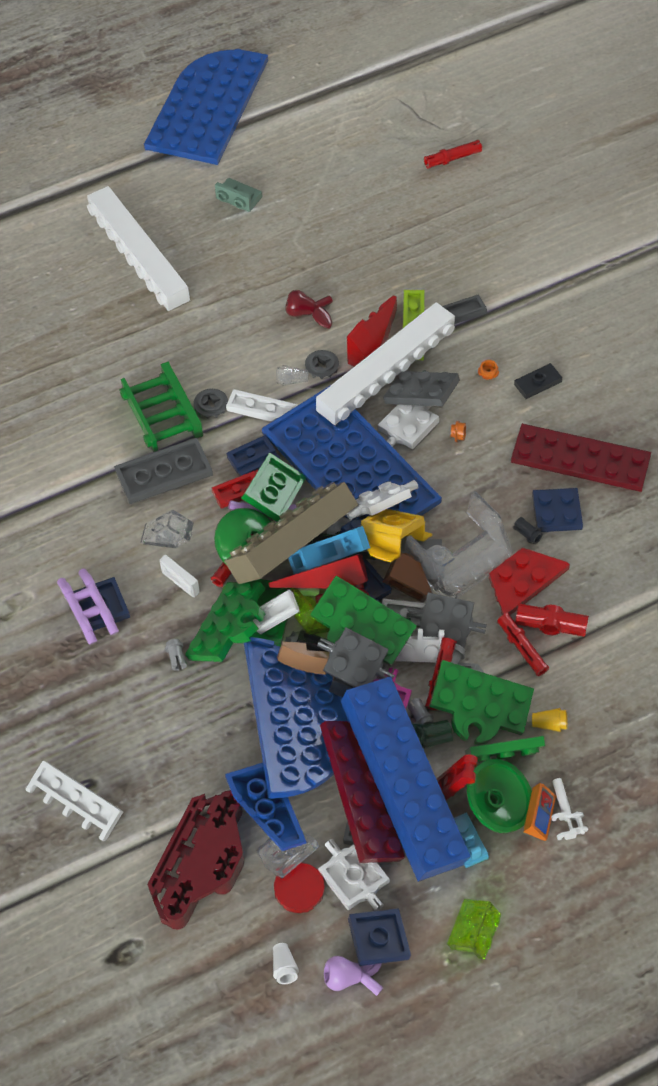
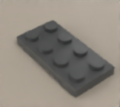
(163, 470)

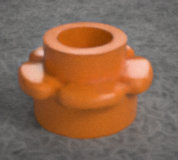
(488, 365)
(458, 431)

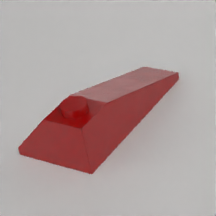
(371, 334)
(349, 569)

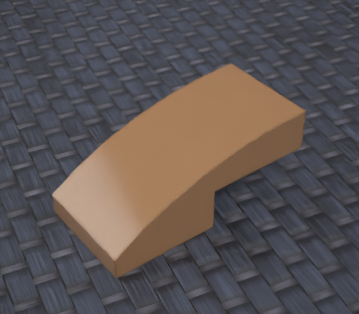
(298, 657)

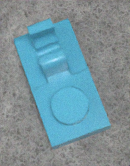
(472, 840)

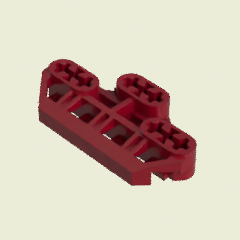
(201, 864)

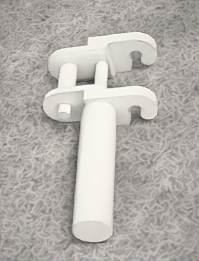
(566, 813)

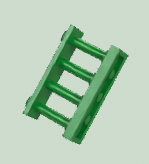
(174, 392)

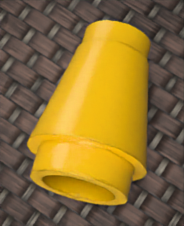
(551, 719)

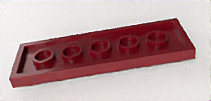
(581, 457)
(363, 805)

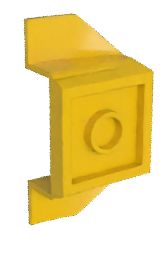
(388, 528)

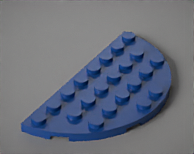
(288, 720)

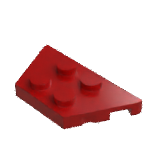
(524, 577)

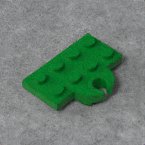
(350, 608)
(228, 622)
(480, 701)

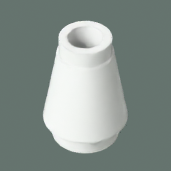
(284, 965)

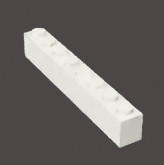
(138, 248)
(385, 363)

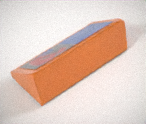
(540, 812)

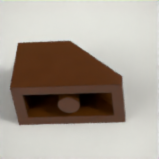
(408, 577)

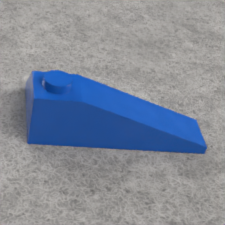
(271, 814)

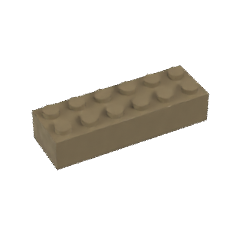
(291, 532)

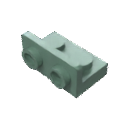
(238, 194)

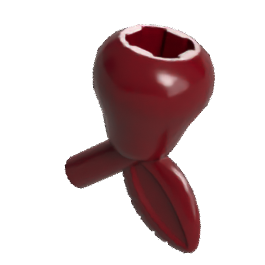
(300, 304)

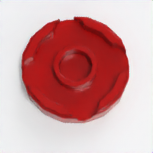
(300, 889)

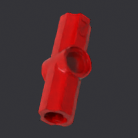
(551, 620)

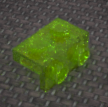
(306, 606)
(474, 927)

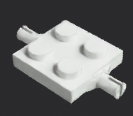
(408, 424)
(381, 499)
(353, 880)

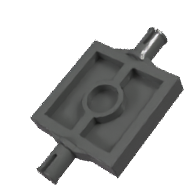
(449, 615)
(355, 659)

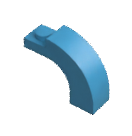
(329, 550)

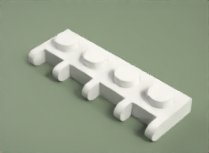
(421, 648)
(76, 798)

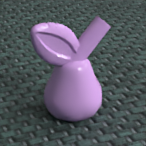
(342, 973)

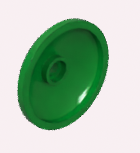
(237, 528)
(508, 792)

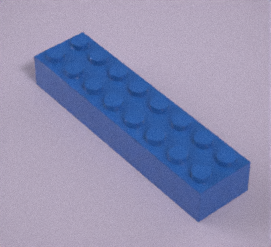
(404, 779)

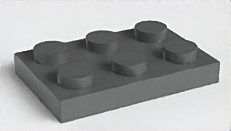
(421, 388)

